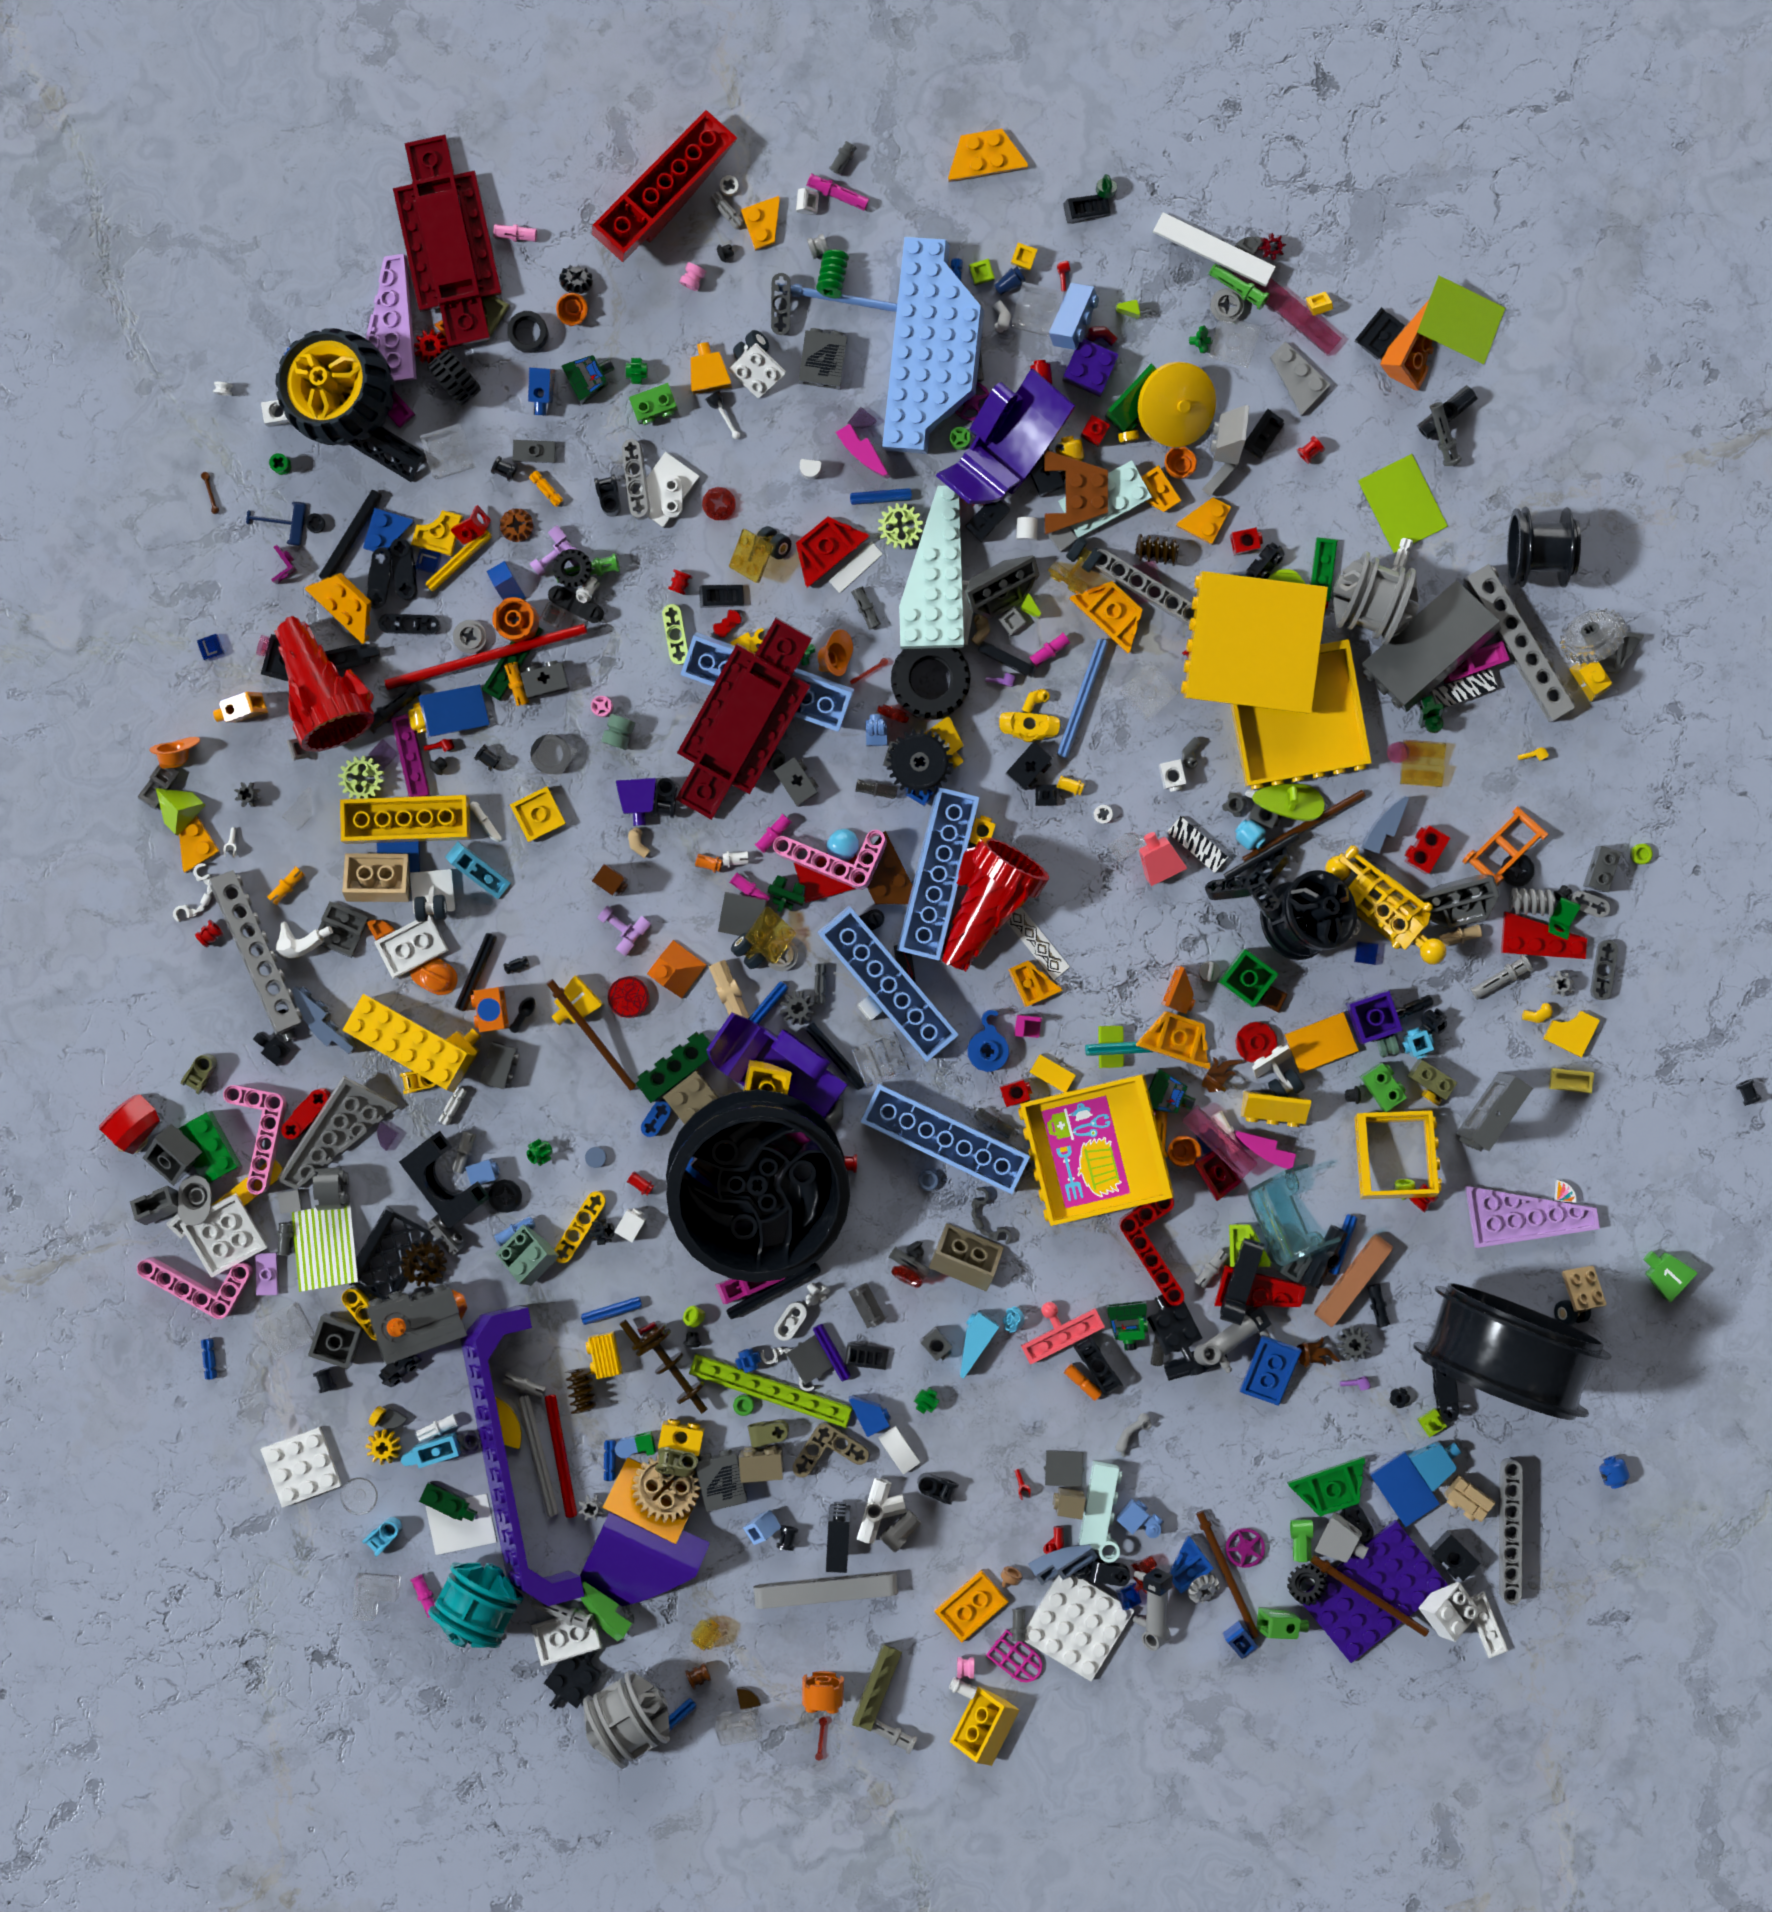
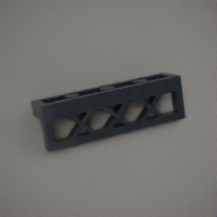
(401, 452)

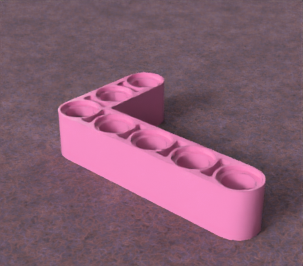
(833, 863)
(263, 1132)
(196, 1288)

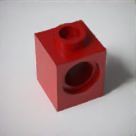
(1095, 430)
(1236, 541)
(1006, 1092)

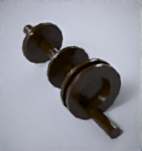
(652, 1340)

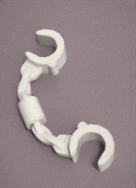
(205, 899)
(777, 1352)

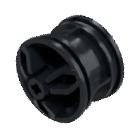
(1314, 916)

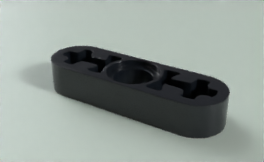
(394, 618)
(1007, 659)

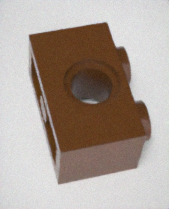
(610, 880)

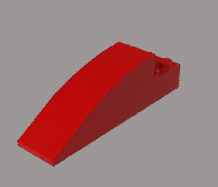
(663, 187)

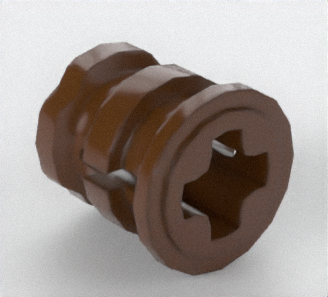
(698, 1676)

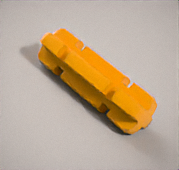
(546, 488)

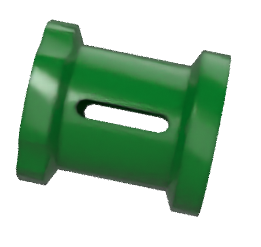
(282, 458)

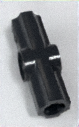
(1456, 403)
(1325, 1259)
(1179, 1368)

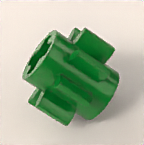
(636, 370)
(539, 1152)
(926, 1400)

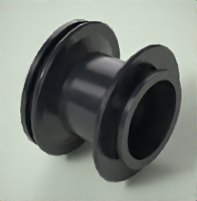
(1542, 547)

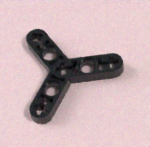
(1253, 885)

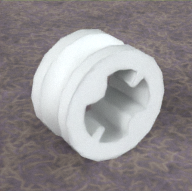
(730, 192)
(223, 388)
(1108, 817)

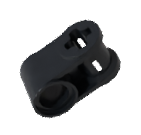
(608, 491)
(665, 799)
(938, 1488)
(1106, 1573)

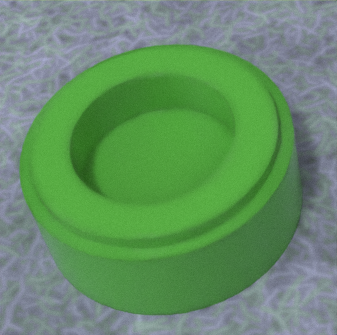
(743, 1405)

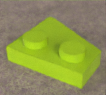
(1236, 1235)

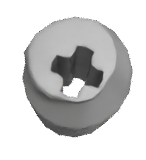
(1532, 900)

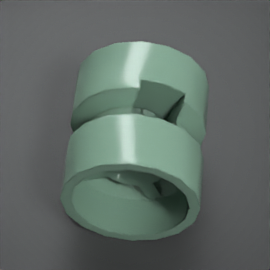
(618, 731)

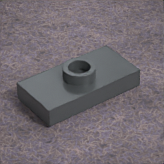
(534, 451)

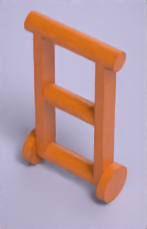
(1472, 856)

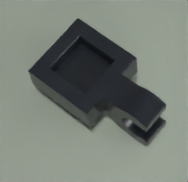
(273, 1050)

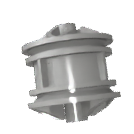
(1375, 598)
(626, 1719)

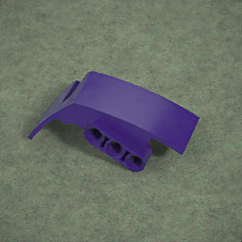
(1010, 440)
(747, 1040)

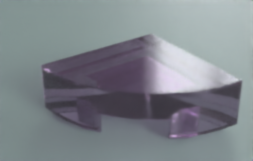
(862, 419)
(386, 1135)

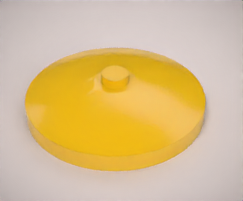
(1176, 404)

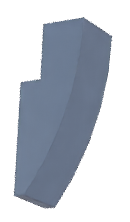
(1385, 826)
(1062, 1562)

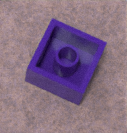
(1090, 367)
(1374, 1016)

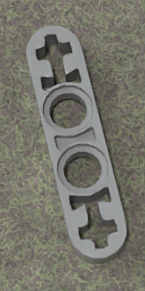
(639, 478)

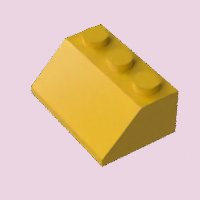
(767, 1077)
(1275, 1108)
(984, 1726)

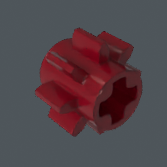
(1266, 246)

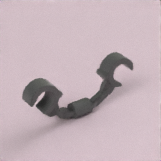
(979, 1224)

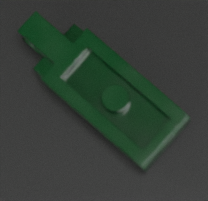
(447, 1502)

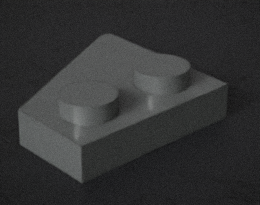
(1616, 662)

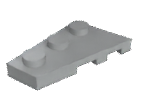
(1299, 377)

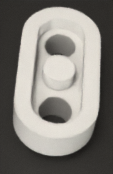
(671, 496)
(790, 1320)

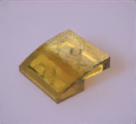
(1424, 763)

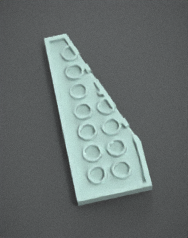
(933, 593)

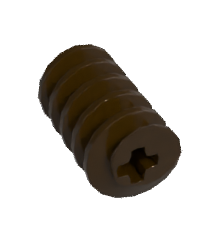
(1156, 549)
(581, 1390)

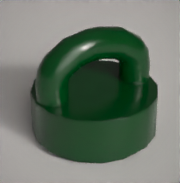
(1106, 187)

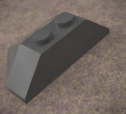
(1002, 586)
(1462, 900)

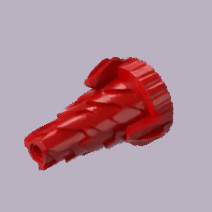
(321, 702)
(998, 885)

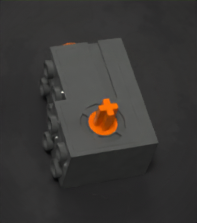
(416, 1324)

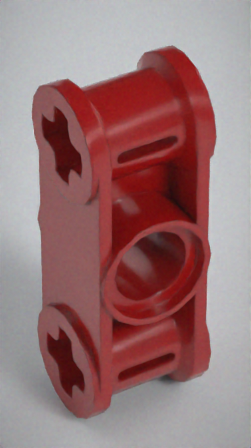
(305, 1114)

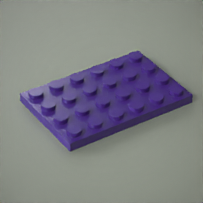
(1392, 1571)

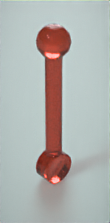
(883, 662)
(822, 1721)

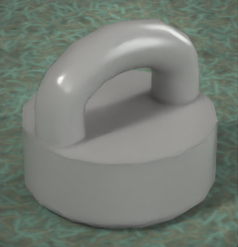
(1209, 971)

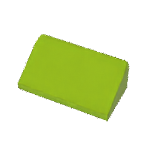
(1111, 1034)

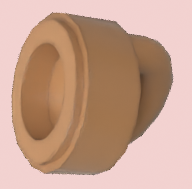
(1010, 1576)

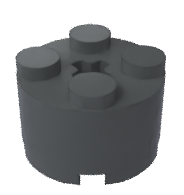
(330, 1188)

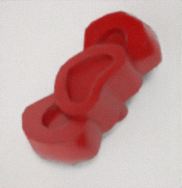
(721, 629)

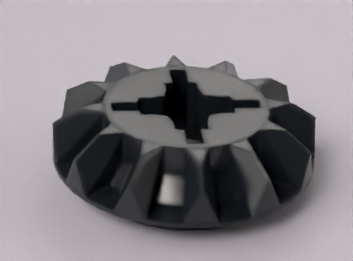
(577, 286)
(1523, 878)
(512, 1202)

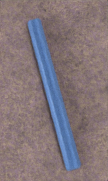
(1082, 698)

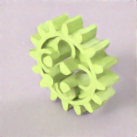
(892, 536)
(354, 768)

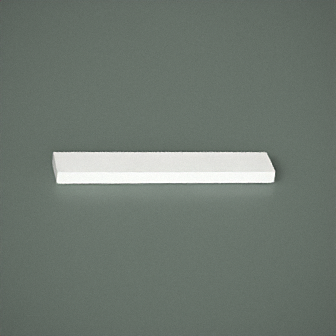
(1214, 249)

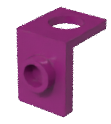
(288, 559)

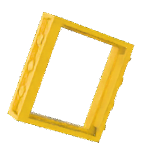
(1431, 1146)

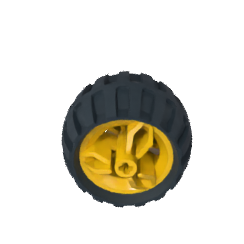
(313, 394)

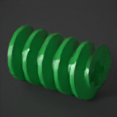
(832, 273)

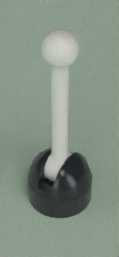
(716, 401)

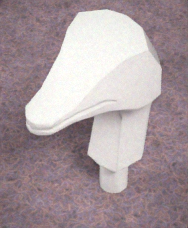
(290, 947)

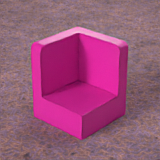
(1027, 1026)

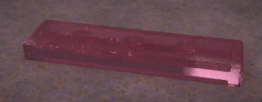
(1219, 1141)

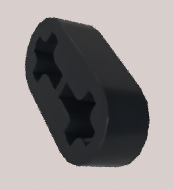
(1362, 1520)

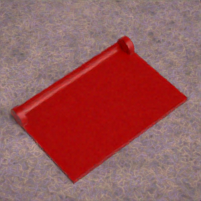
(821, 886)

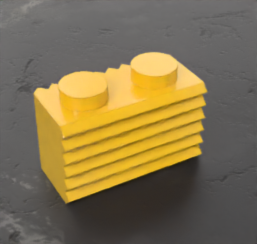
(604, 1355)

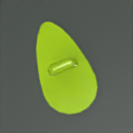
(1291, 801)

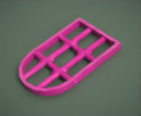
(1007, 1657)

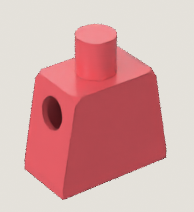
(1159, 859)

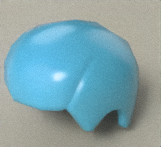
(843, 844)

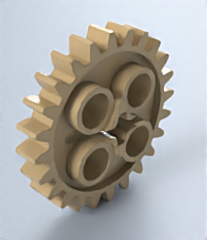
(678, 1500)

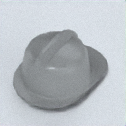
(194, 1200)

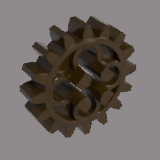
(412, 1265)

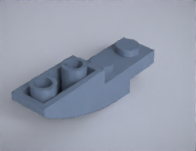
(315, 1016)

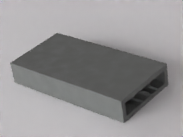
(1431, 646)

